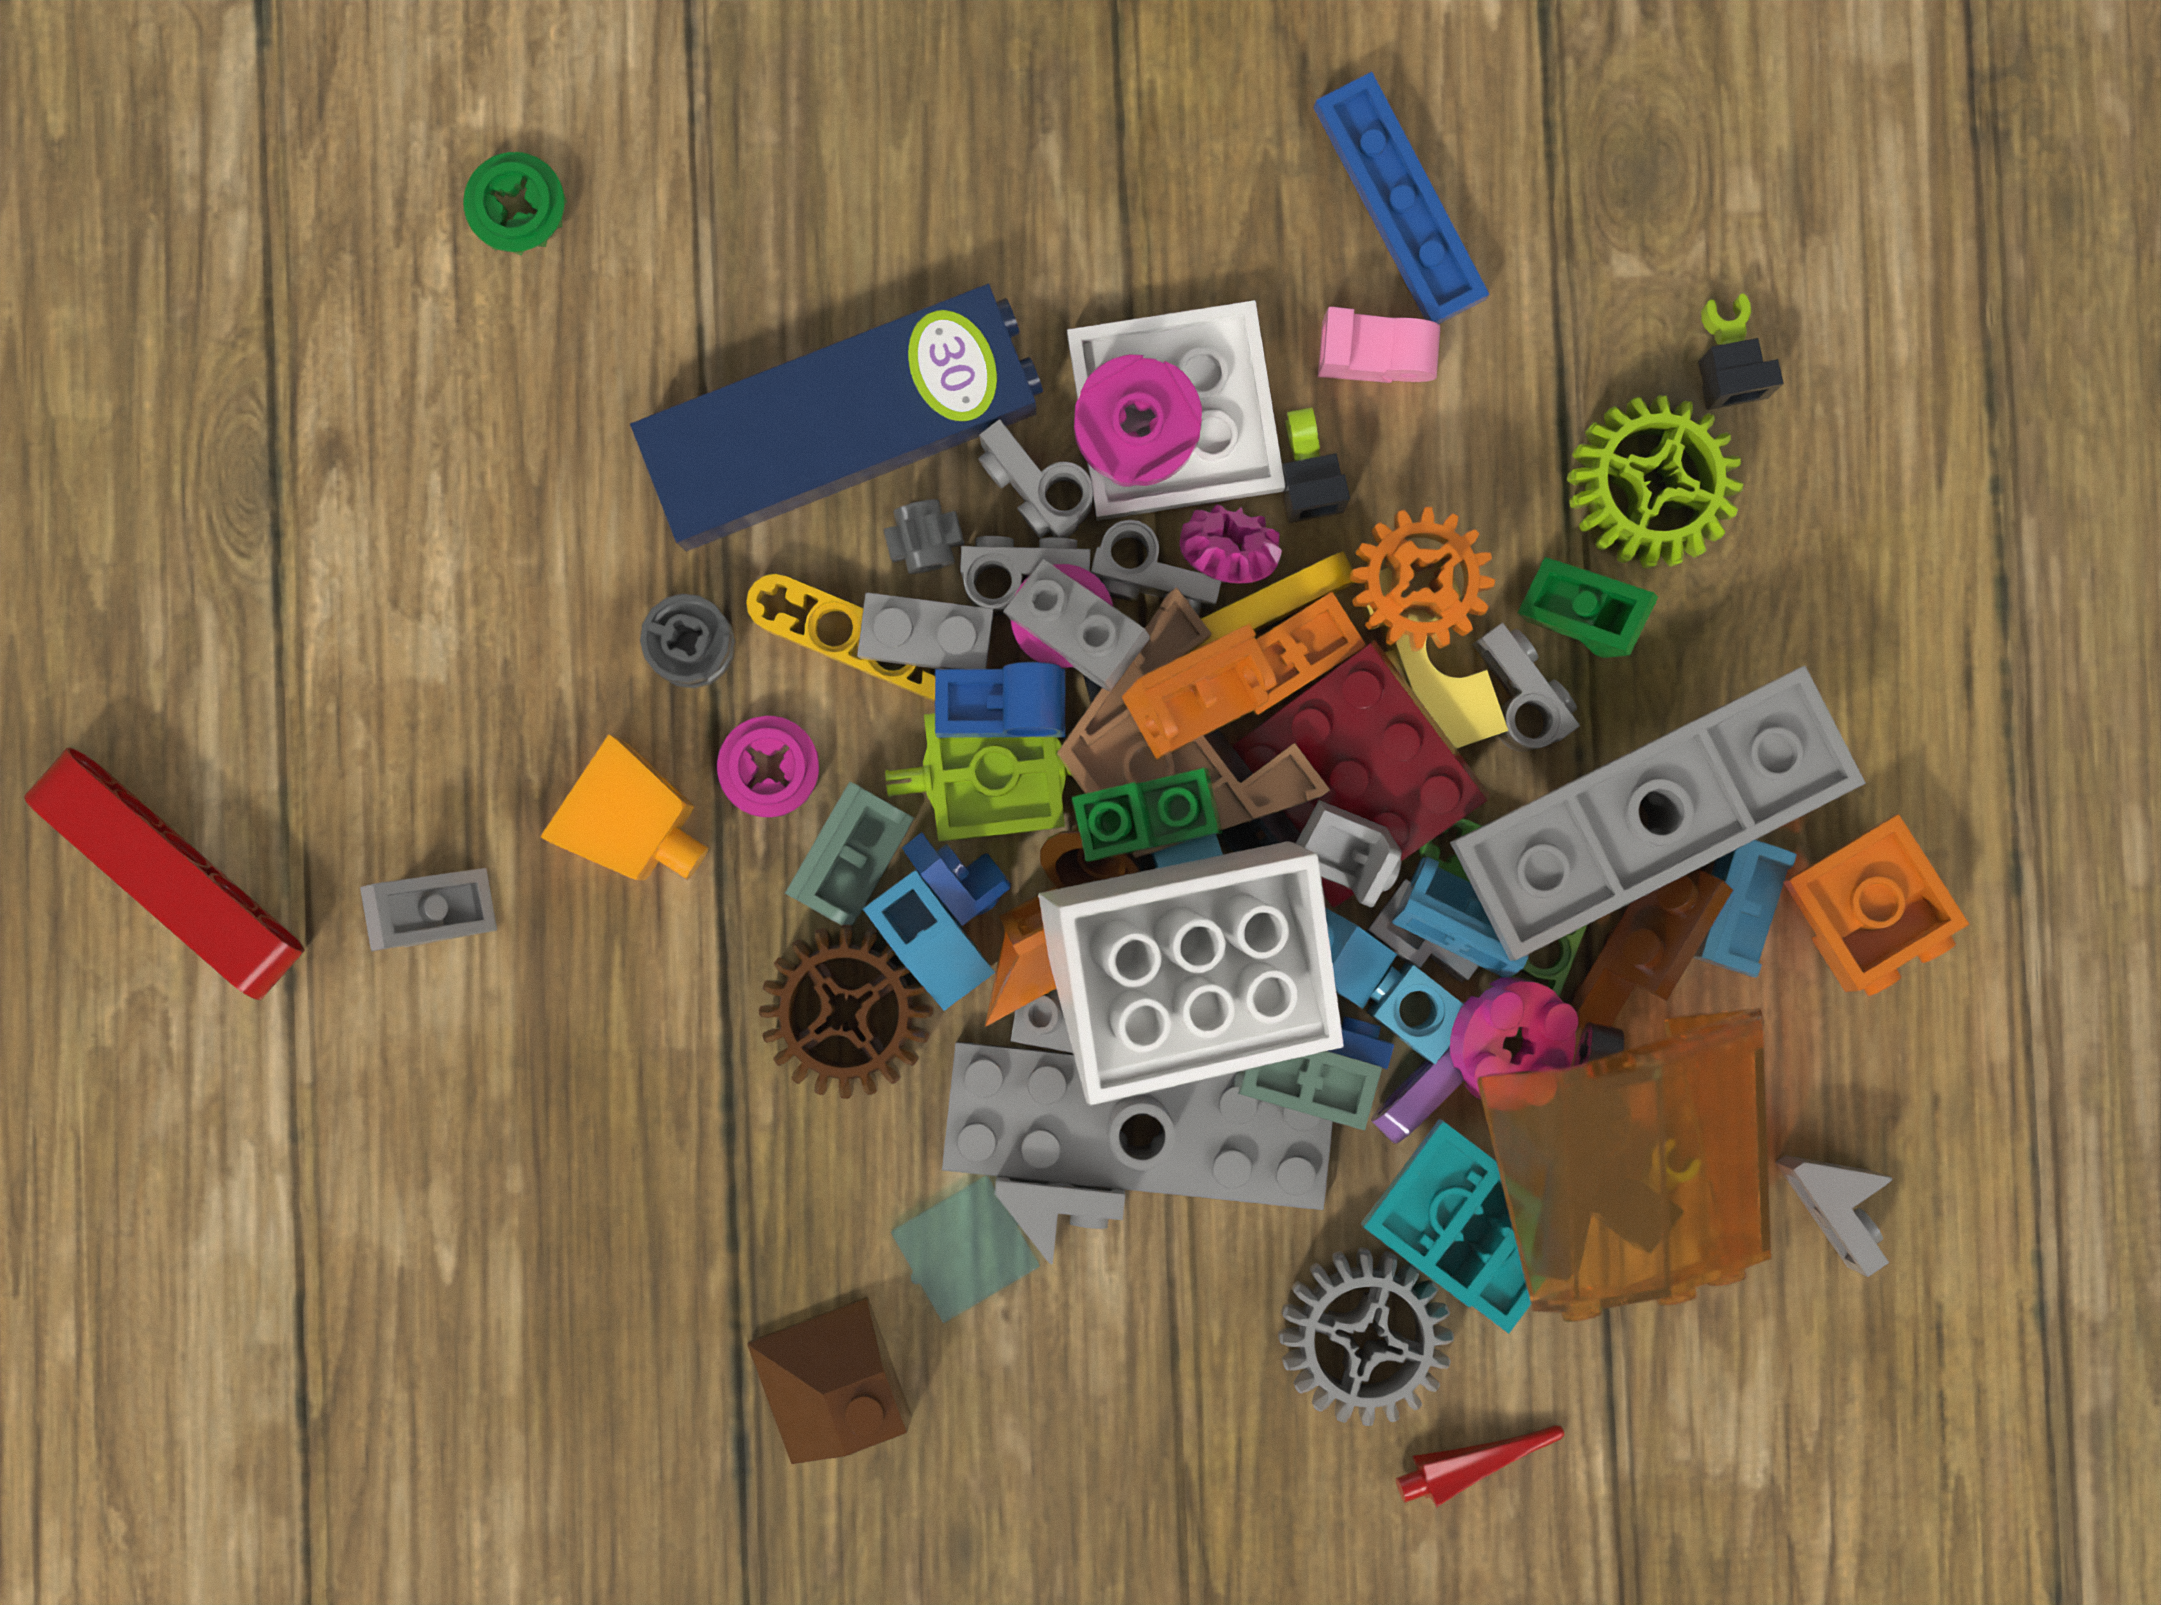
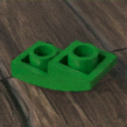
(1147, 815)

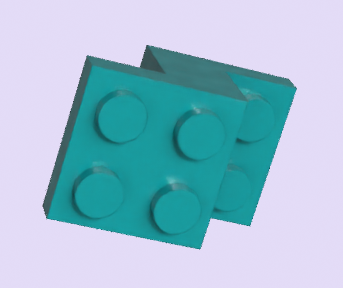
(1455, 1225)

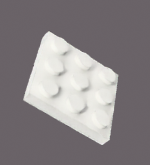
(1227, 365)

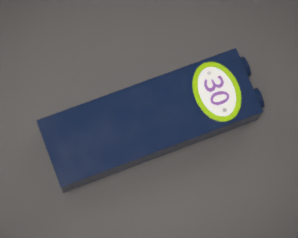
(837, 417)

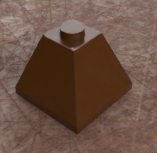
(831, 1384)

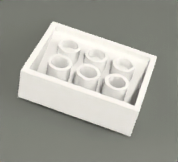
(1193, 970)

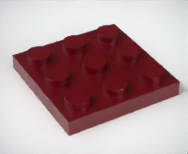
(1373, 753)

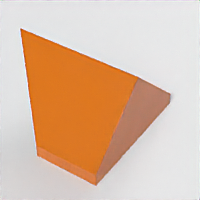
(1023, 961)

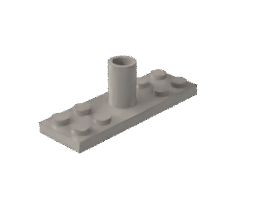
(1703, 795)
(1030, 1120)

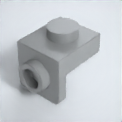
(1352, 851)

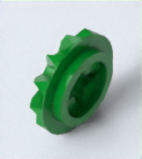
(508, 175)

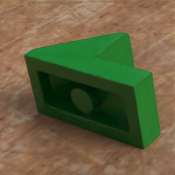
(1587, 607)

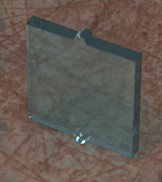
(964, 1249)

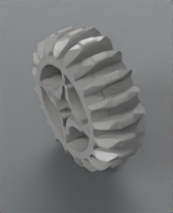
(1358, 1367)

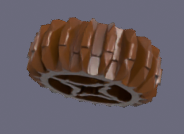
(864, 1035)

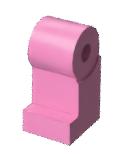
(1377, 347)

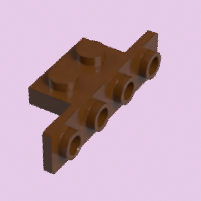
(1650, 945)

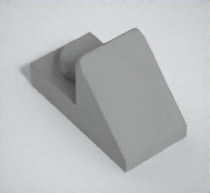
(428, 909)
(1829, 1196)
(1038, 1203)

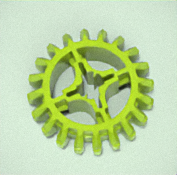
(1681, 490)

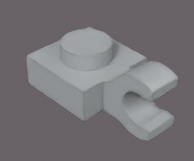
(1412, 947)

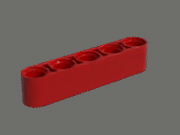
(164, 873)

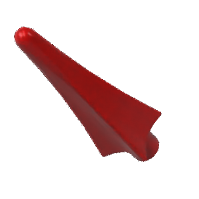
(1452, 1471)

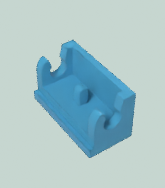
(1451, 916)
(1742, 925)

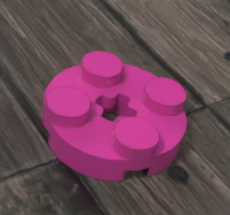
(1146, 384)
(1512, 1003)

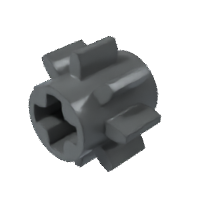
(923, 536)

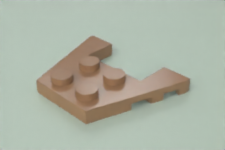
(1112, 752)

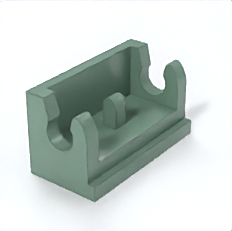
(850, 855)
(1316, 1085)

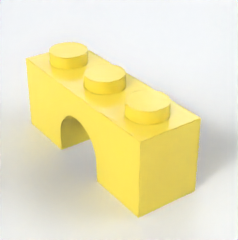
(1460, 706)

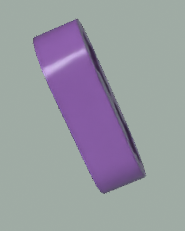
(1417, 1097)

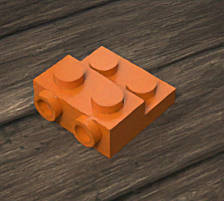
(1876, 907)

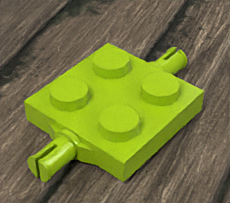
(987, 784)

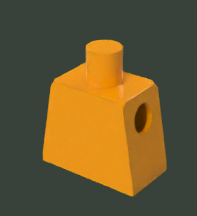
(626, 816)

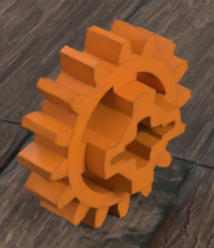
(1443, 599)

